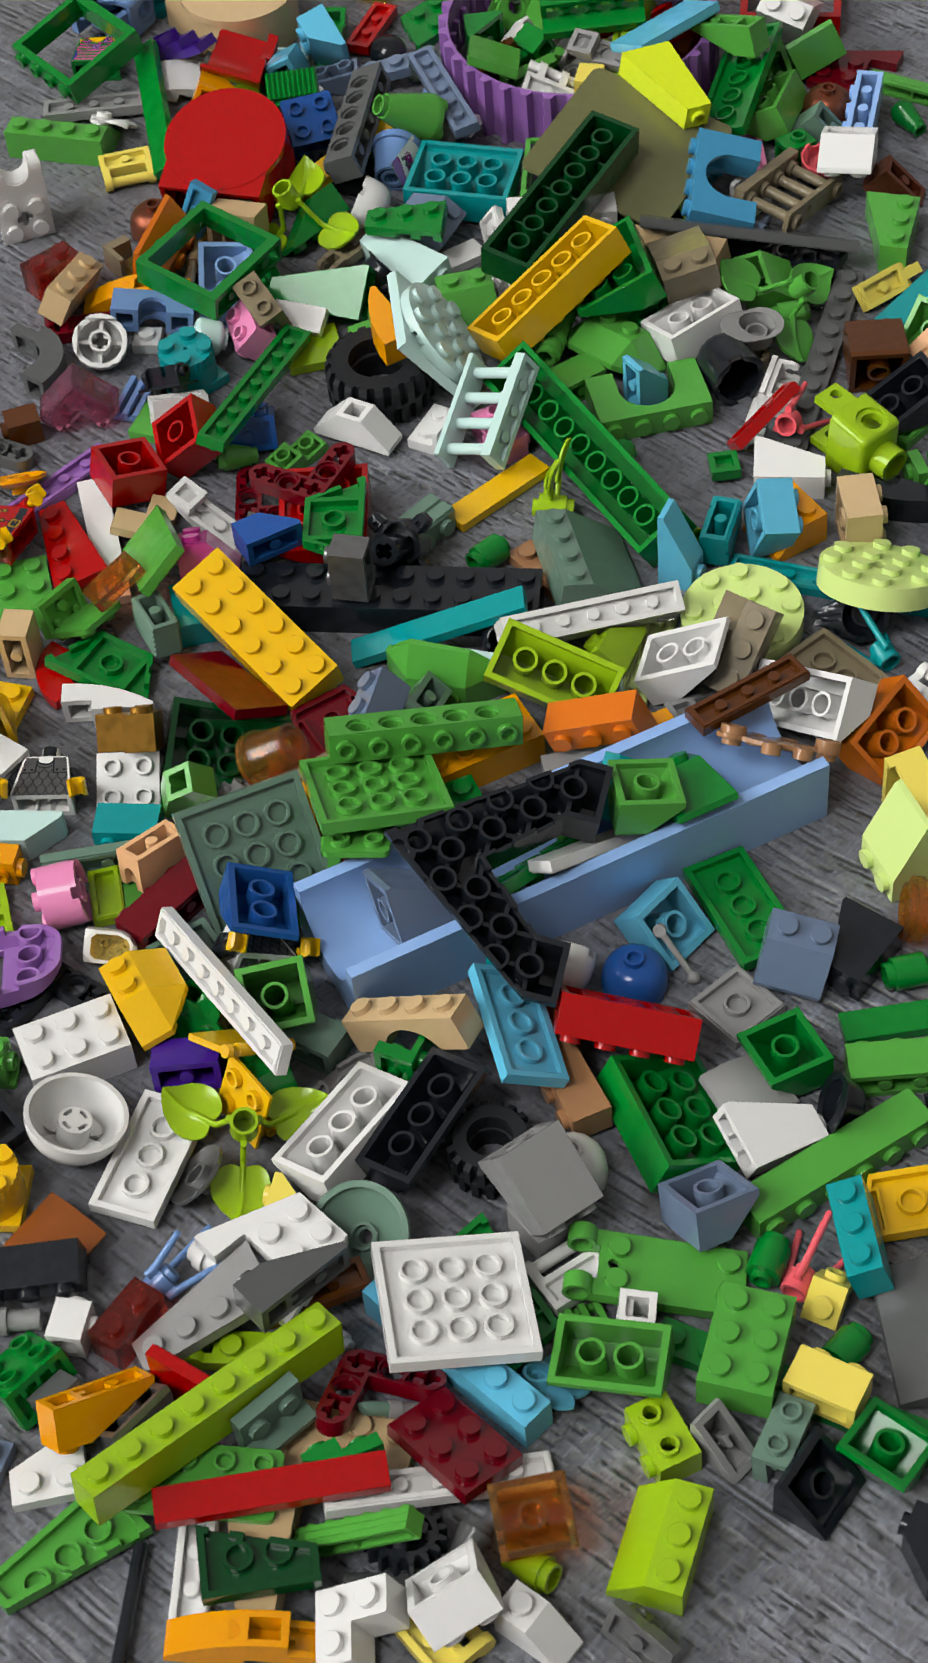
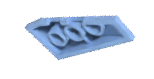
(216, 262)

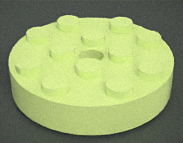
(875, 575)
(756, 584)

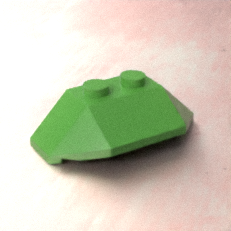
(612, 337)
(455, 666)

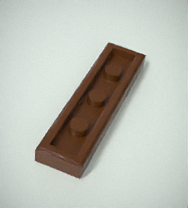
(747, 694)

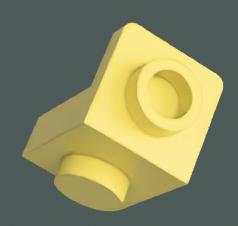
(827, 1297)

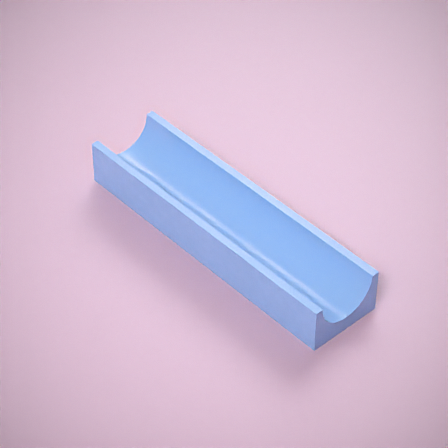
(772, 801)

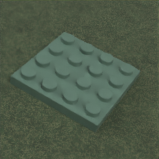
(252, 826)

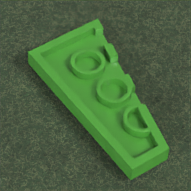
(63, 1552)

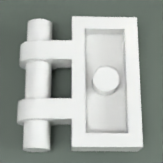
(539, 80)

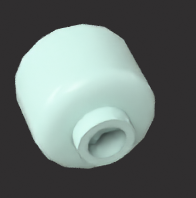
(215, 331)

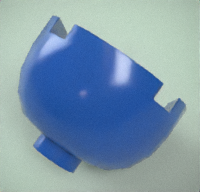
(635, 973)

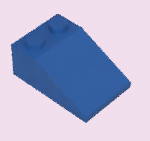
(259, 901)

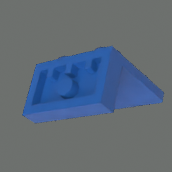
(309, 122)
(259, 430)

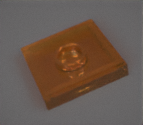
(113, 581)

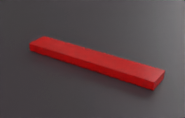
(270, 1489)

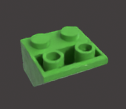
(771, 270)

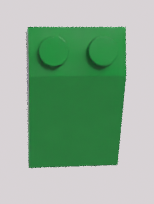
(701, 786)

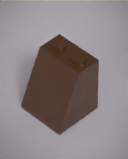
(873, 351)

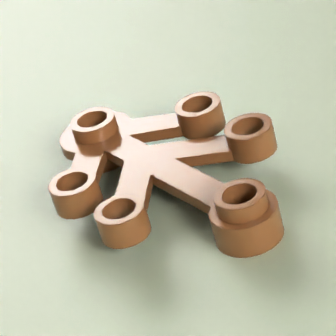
(734, 734)

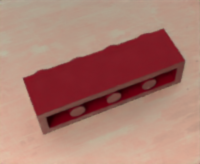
(173, 890)

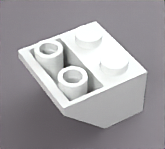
(847, 151)

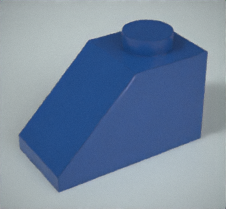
(266, 536)

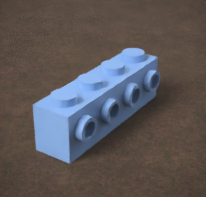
(865, 99)

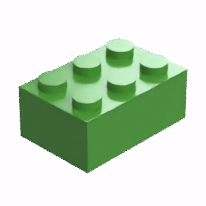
(746, 1349)

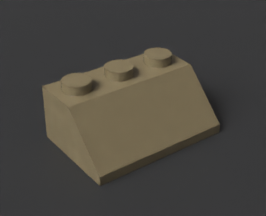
(746, 640)

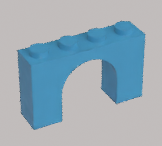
(719, 153)

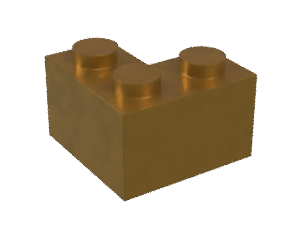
(130, 730)

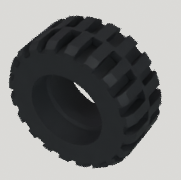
(395, 395)

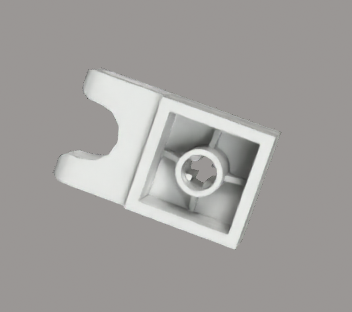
(24, 202)

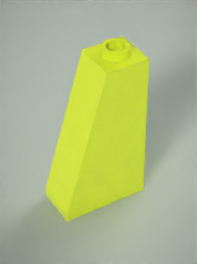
(667, 83)

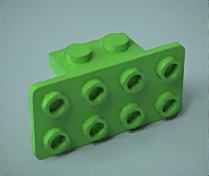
(355, 845)
(218, 1462)

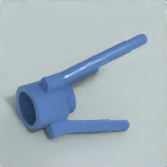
(165, 1277)

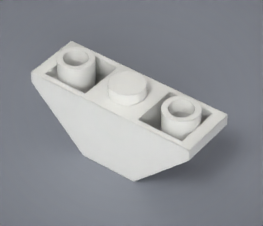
(360, 425)

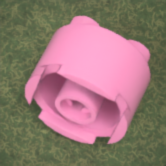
(61, 894)

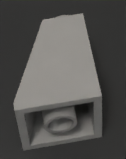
(543, 1179)

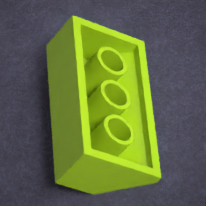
(547, 667)

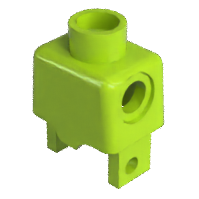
(859, 435)

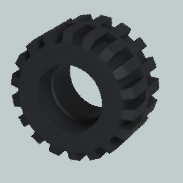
(473, 1130)

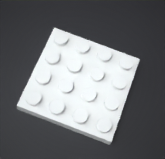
(455, 1302)

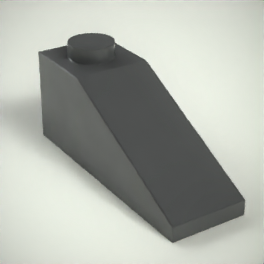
(286, 1282)

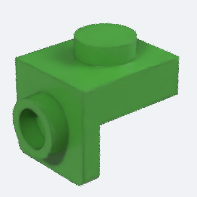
(915, 467)

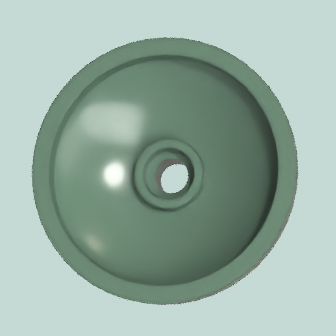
(365, 1207)

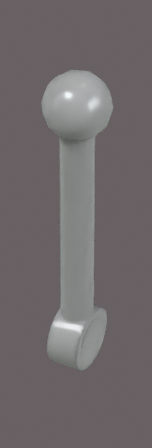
(660, 931)

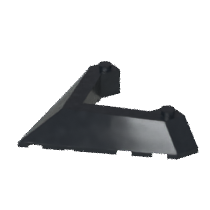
(463, 845)

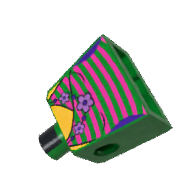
(88, 49)

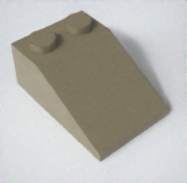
(685, 264)

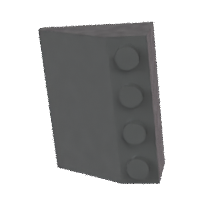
(905, 1330)

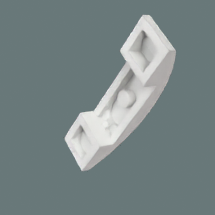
(192, 504)

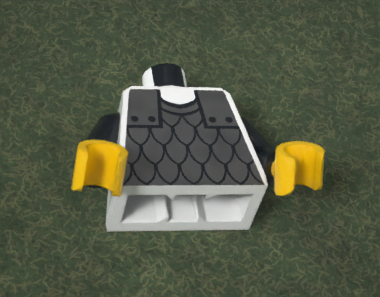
(45, 784)
(244, 950)

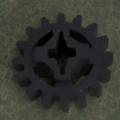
(413, 1553)

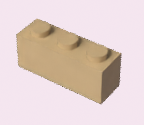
(70, 288)

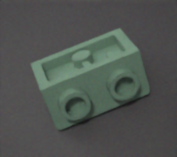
(274, 1416)
(781, 1435)

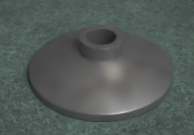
(198, 1175)

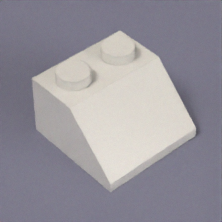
(453, 1596)

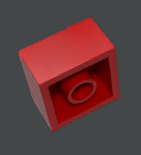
(177, 433)
(127, 471)

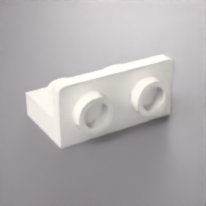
(428, 430)

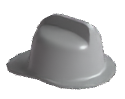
(753, 326)

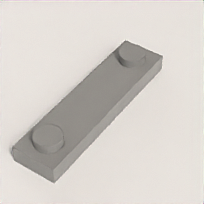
(116, 103)

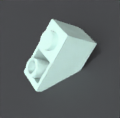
(32, 830)

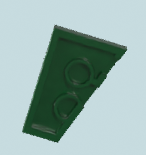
(253, 1567)

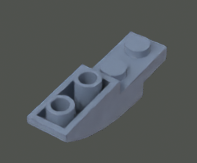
(337, 75)

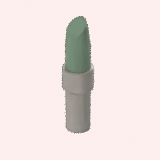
(390, 1408)

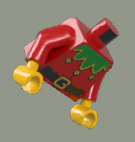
(19, 524)

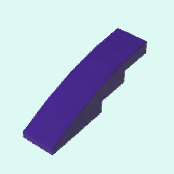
(177, 46)

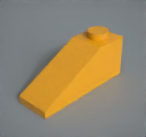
(87, 1410)

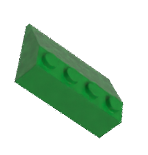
(628, 286)
(663, 1116)

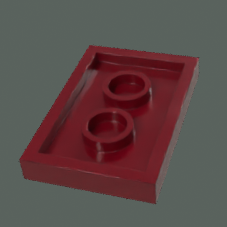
(454, 1445)

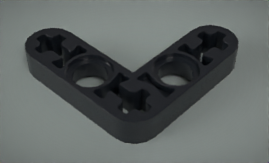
(58, 988)

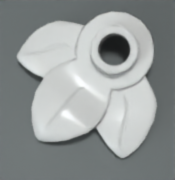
(105, 119)

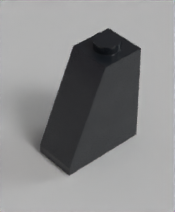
(861, 947)

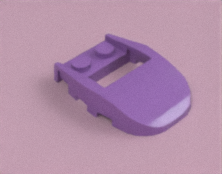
(29, 961)

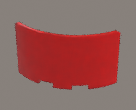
(241, 58)

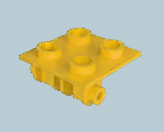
(242, 1089)

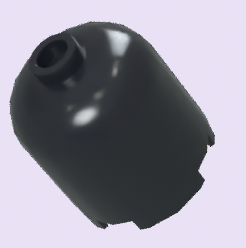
(730, 368)

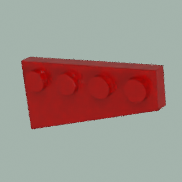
(68, 546)

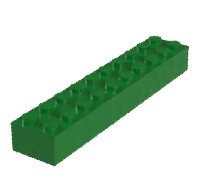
(593, 458)

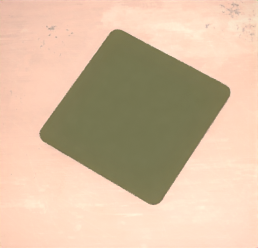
(657, 174)

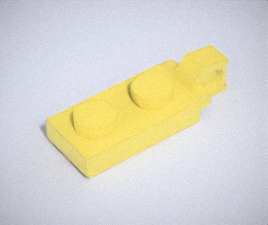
(885, 285)

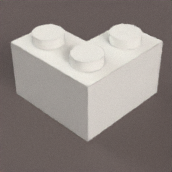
(355, 1614)

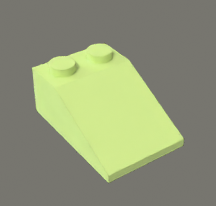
(896, 842)

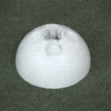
(75, 1118)

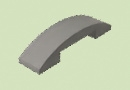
(592, 49)

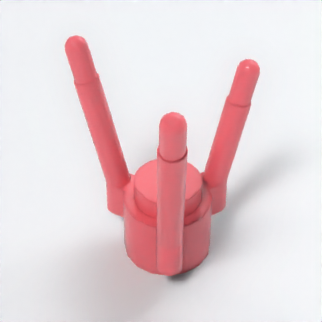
(791, 420)
(798, 1279)

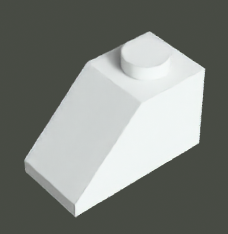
(536, 1626)

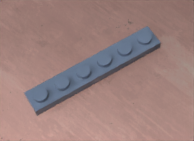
(438, 81)

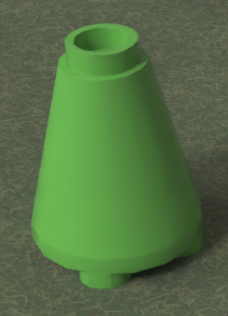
(413, 112)

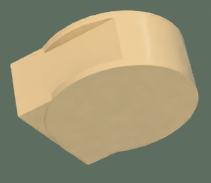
(244, 17)

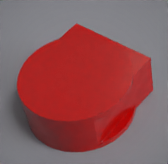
(230, 143)

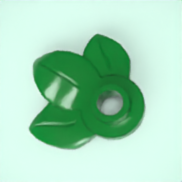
(197, 1017)

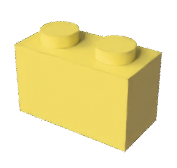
(832, 1385)

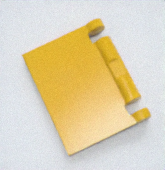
(226, 1042)

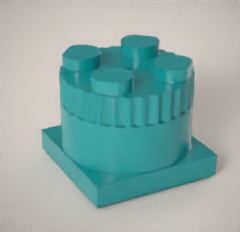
(197, 352)

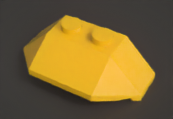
(147, 992)

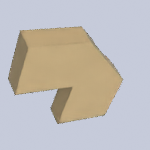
(127, 521)

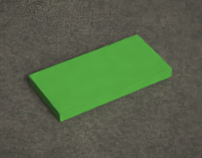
(155, 549)

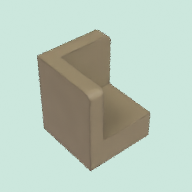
(116, 254)

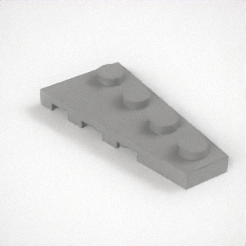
(202, 1313)

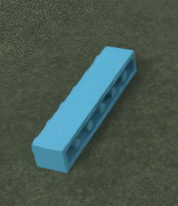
(493, 1389)

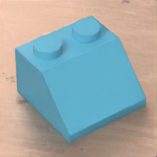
(321, 37)
(771, 516)
(671, 904)

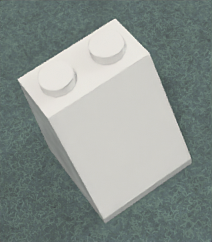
(795, 15)

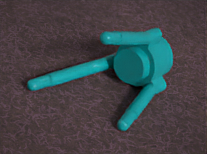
(882, 651)

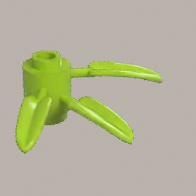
(548, 499)

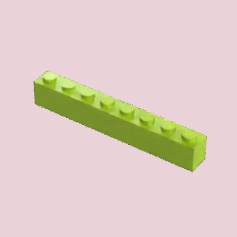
(203, 1414)

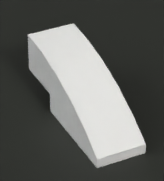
(84, 701)

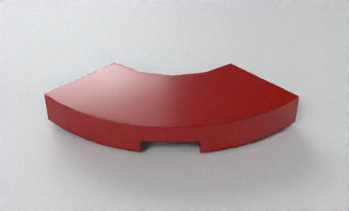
(48, 680)

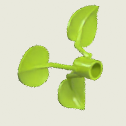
(306, 181)
(196, 1106)

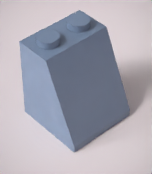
(404, 903)

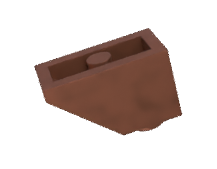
(892, 178)

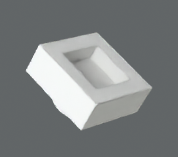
(147, 340)

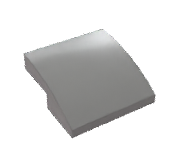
(741, 1082)

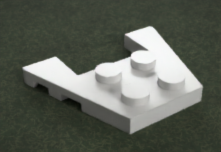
(274, 1232)

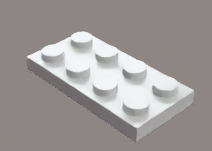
(142, 1167)

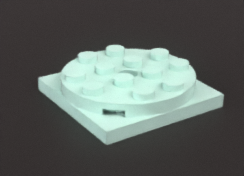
(430, 330)

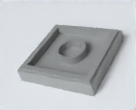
(735, 1005)

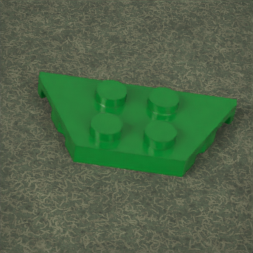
(422, 23)
(334, 512)
(106, 662)

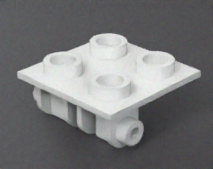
(129, 777)

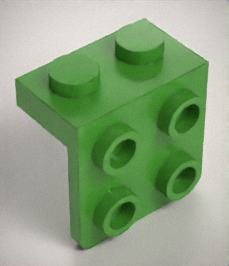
(67, 614)

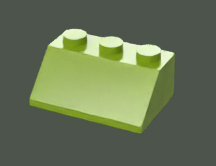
(662, 1545)

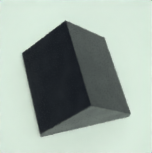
(816, 1486)

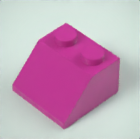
(198, 546)

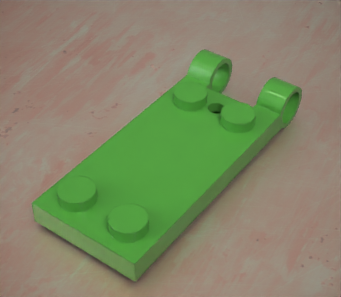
(680, 1273)

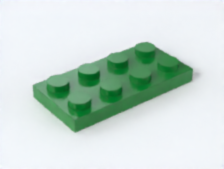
(734, 900)

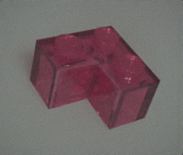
(77, 395)

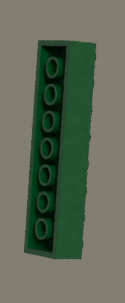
(561, 195)

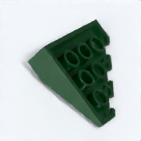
(208, 737)

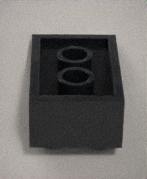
(906, 393)

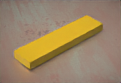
(498, 491)

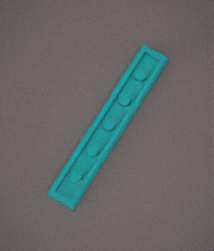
(440, 625)

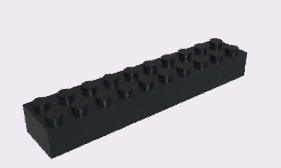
(397, 596)

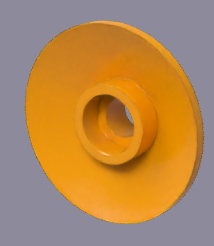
(20, 482)

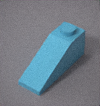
(678, 549)

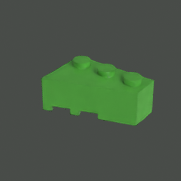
(892, 226)

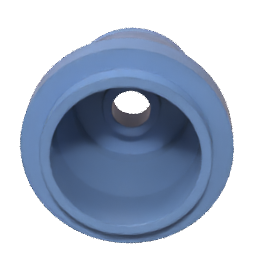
(384, 150)

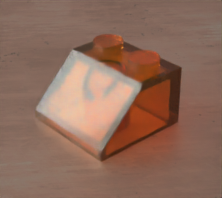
(533, 1516)

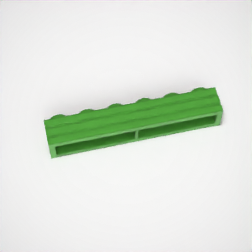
(905, 88)
(364, 1531)

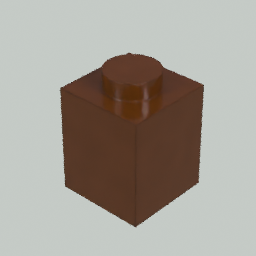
(22, 425)

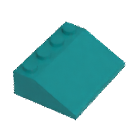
(467, 174)

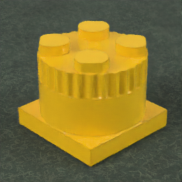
(14, 1190)

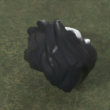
(849, 623)

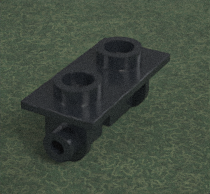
(176, 378)

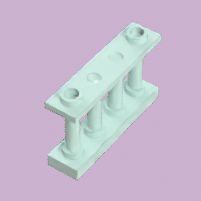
(507, 417)

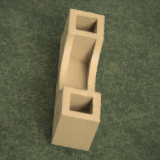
(443, 1019)

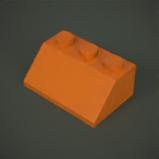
(165, 217)
(596, 720)
(894, 726)

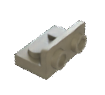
(260, 301)

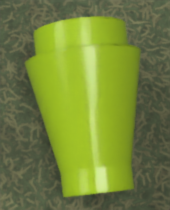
(537, 1572)

